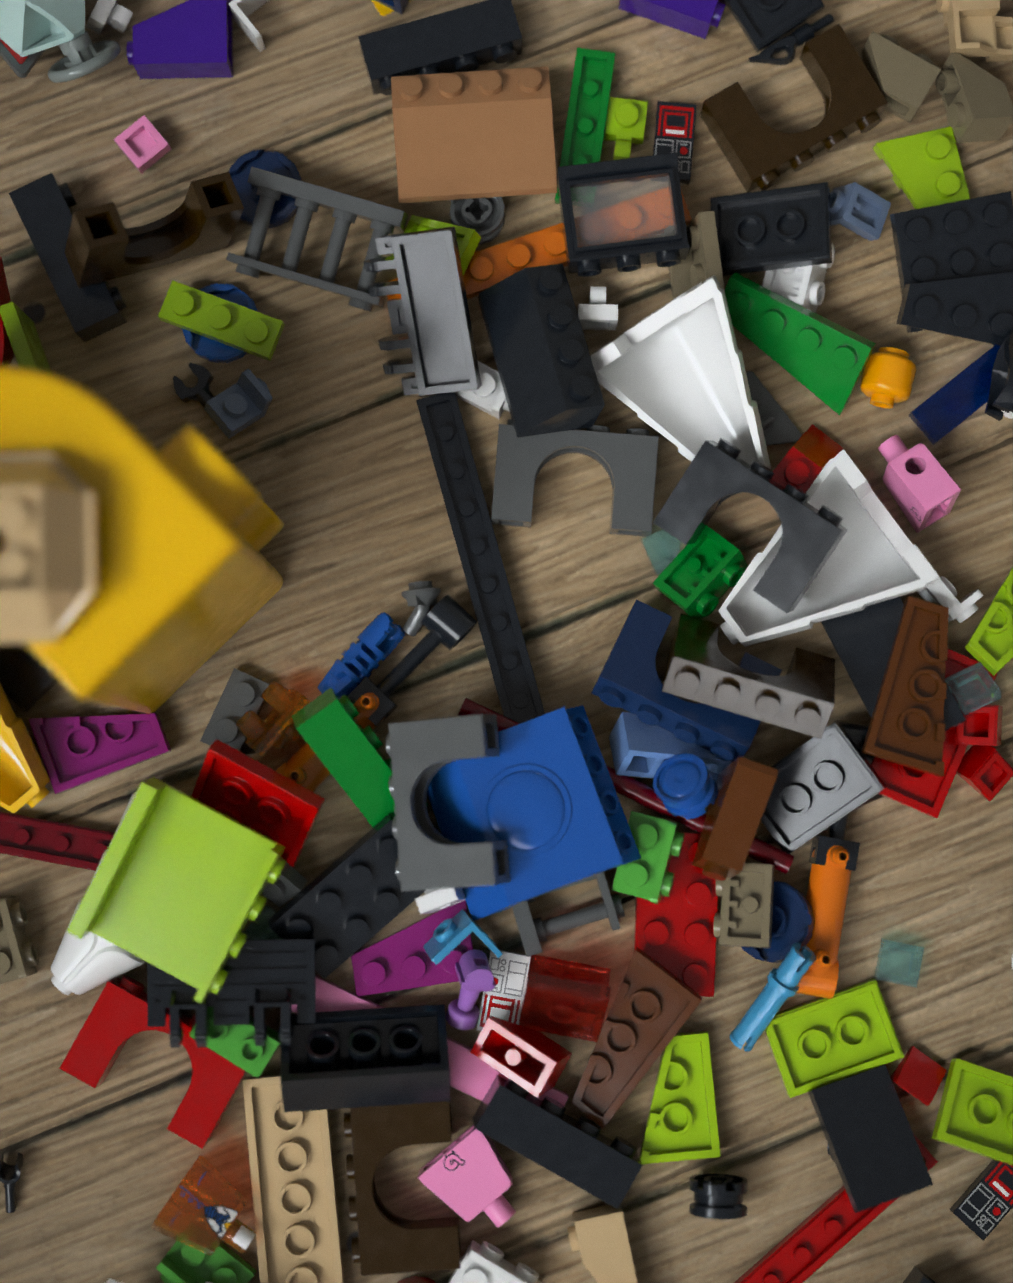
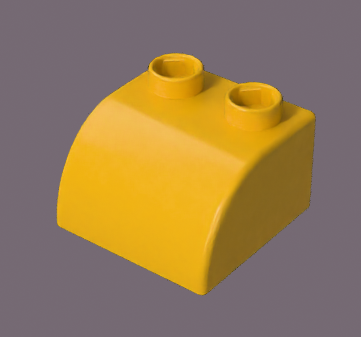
(172, 543)

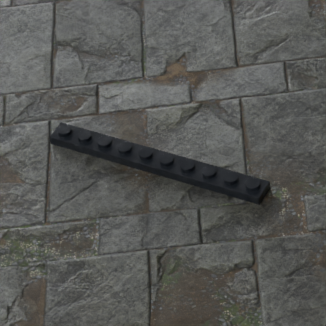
(480, 557)

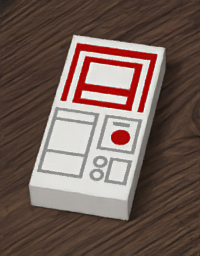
(507, 996)

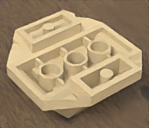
(50, 551)

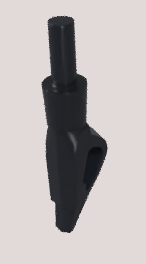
(790, 42)

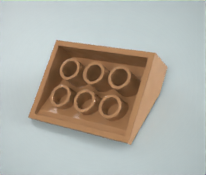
(473, 134)

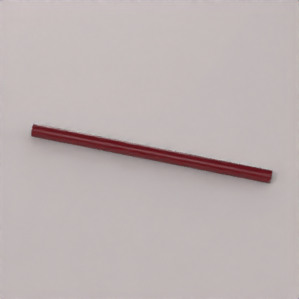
(647, 797)

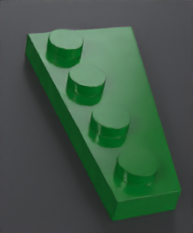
(805, 344)

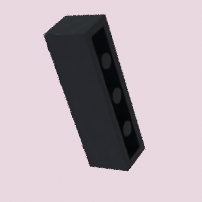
(442, 43)
(47, 216)
(558, 1141)

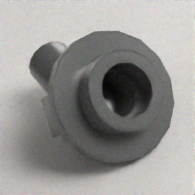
(422, 597)

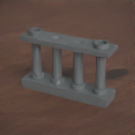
(308, 200)
(535, 930)

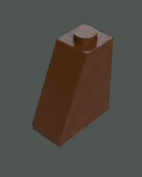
(734, 818)

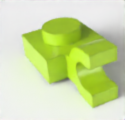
(625, 124)

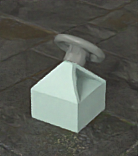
(42, 24)

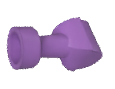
(474, 976)

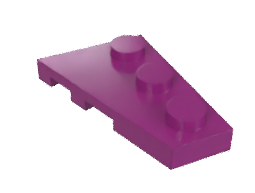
(96, 746)
(403, 963)

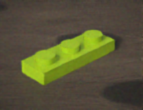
(221, 320)

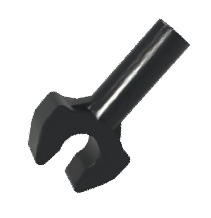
(201, 391)

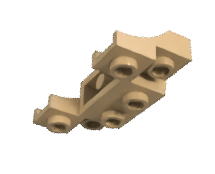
(977, 30)

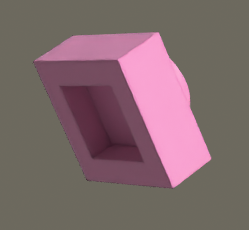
(142, 144)

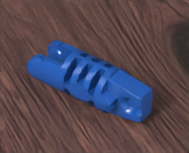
(361, 658)

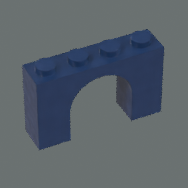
(633, 684)

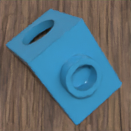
(452, 933)

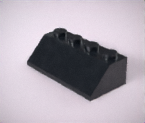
(541, 352)
(366, 1059)

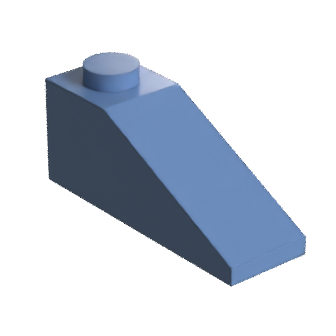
(642, 748)

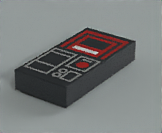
(676, 134)
(986, 1199)

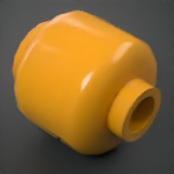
(888, 377)

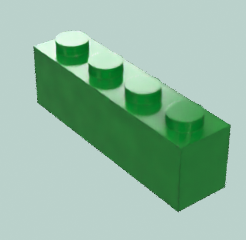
(348, 753)

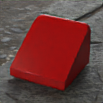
(981, 727)
(985, 770)
(919, 1075)

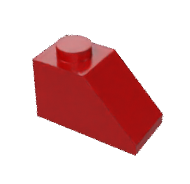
(806, 459)
(521, 1054)

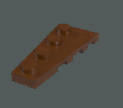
(910, 703)
(637, 1030)

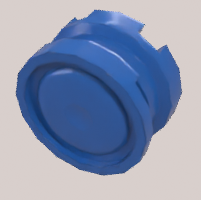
(685, 785)

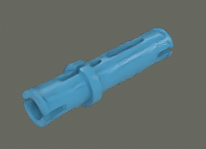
(780, 985)

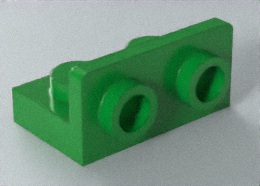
(702, 574)

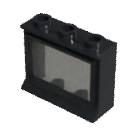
(622, 214)

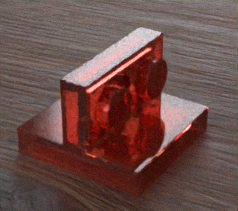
(565, 998)

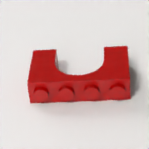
(120, 1015)

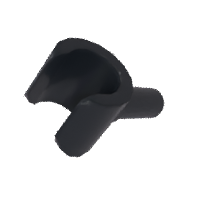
(9, 1175)

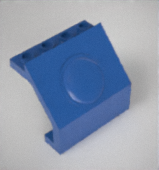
(544, 798)

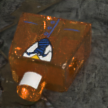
(205, 1212)

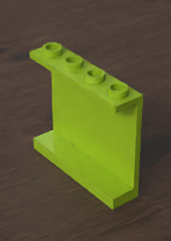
(179, 886)

